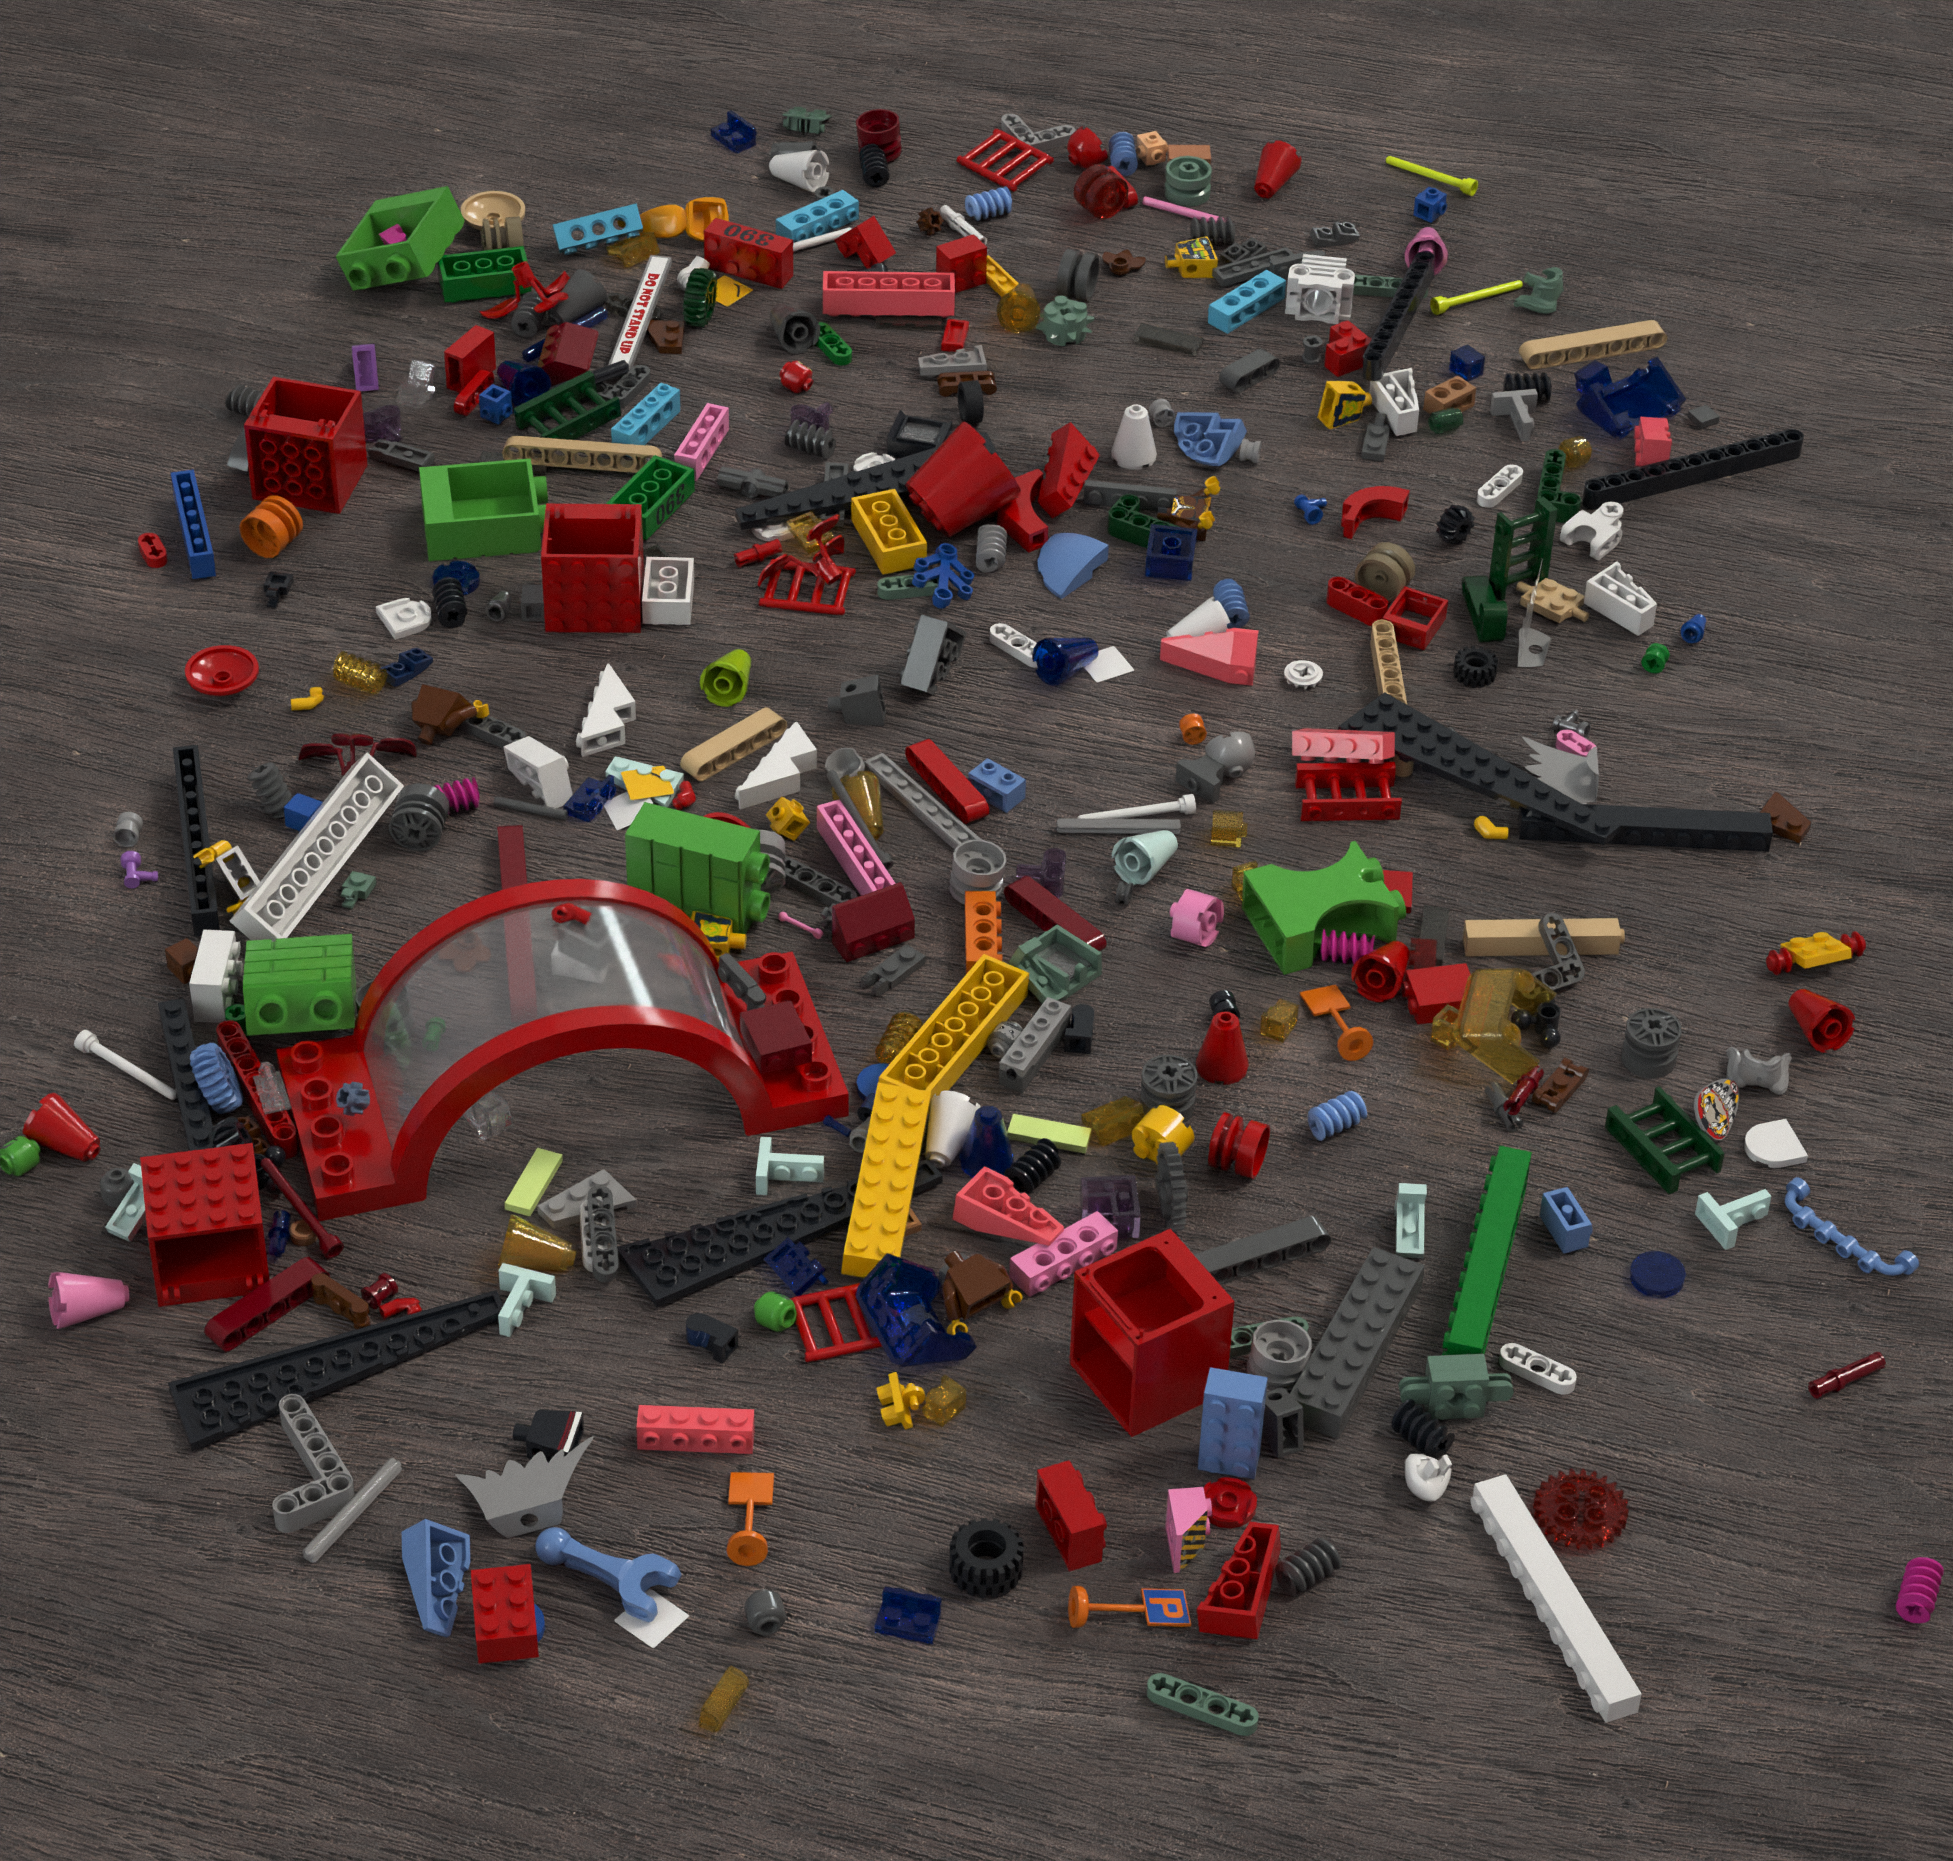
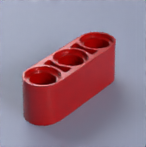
(1356, 600)

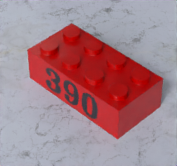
(748, 253)

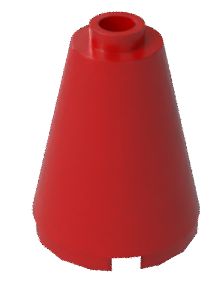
(1275, 168)
(1381, 971)
(1822, 1020)
(1223, 1051)
(61, 1129)

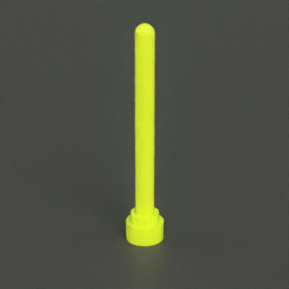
(1468, 186)
(1441, 304)

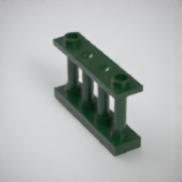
(561, 397)
(1540, 547)
(1655, 1159)

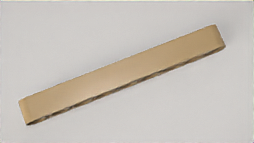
(1389, 675)

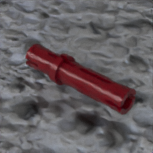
(1525, 1086)
(1837, 1378)

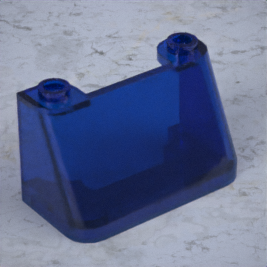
(1622, 403)
(899, 1310)

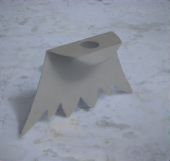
(1531, 637)
(1566, 771)
(525, 1490)

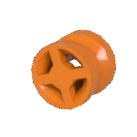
(1192, 729)

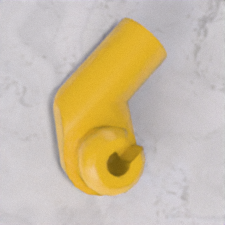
(310, 702)
(1488, 829)

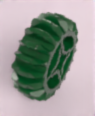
(700, 297)

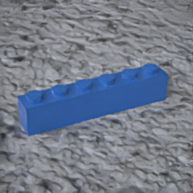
(193, 524)

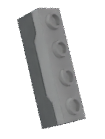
(1034, 1045)

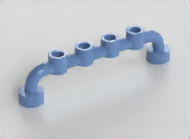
(1797, 1190)

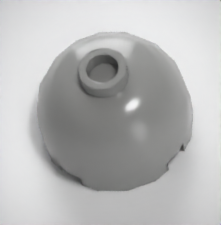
(1233, 752)

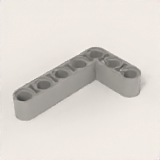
(332, 1482)

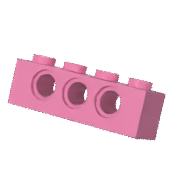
(703, 438)
(1072, 1250)

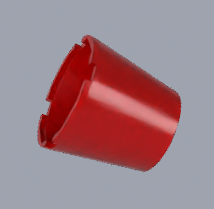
(961, 482)

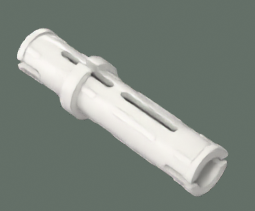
(957, 222)

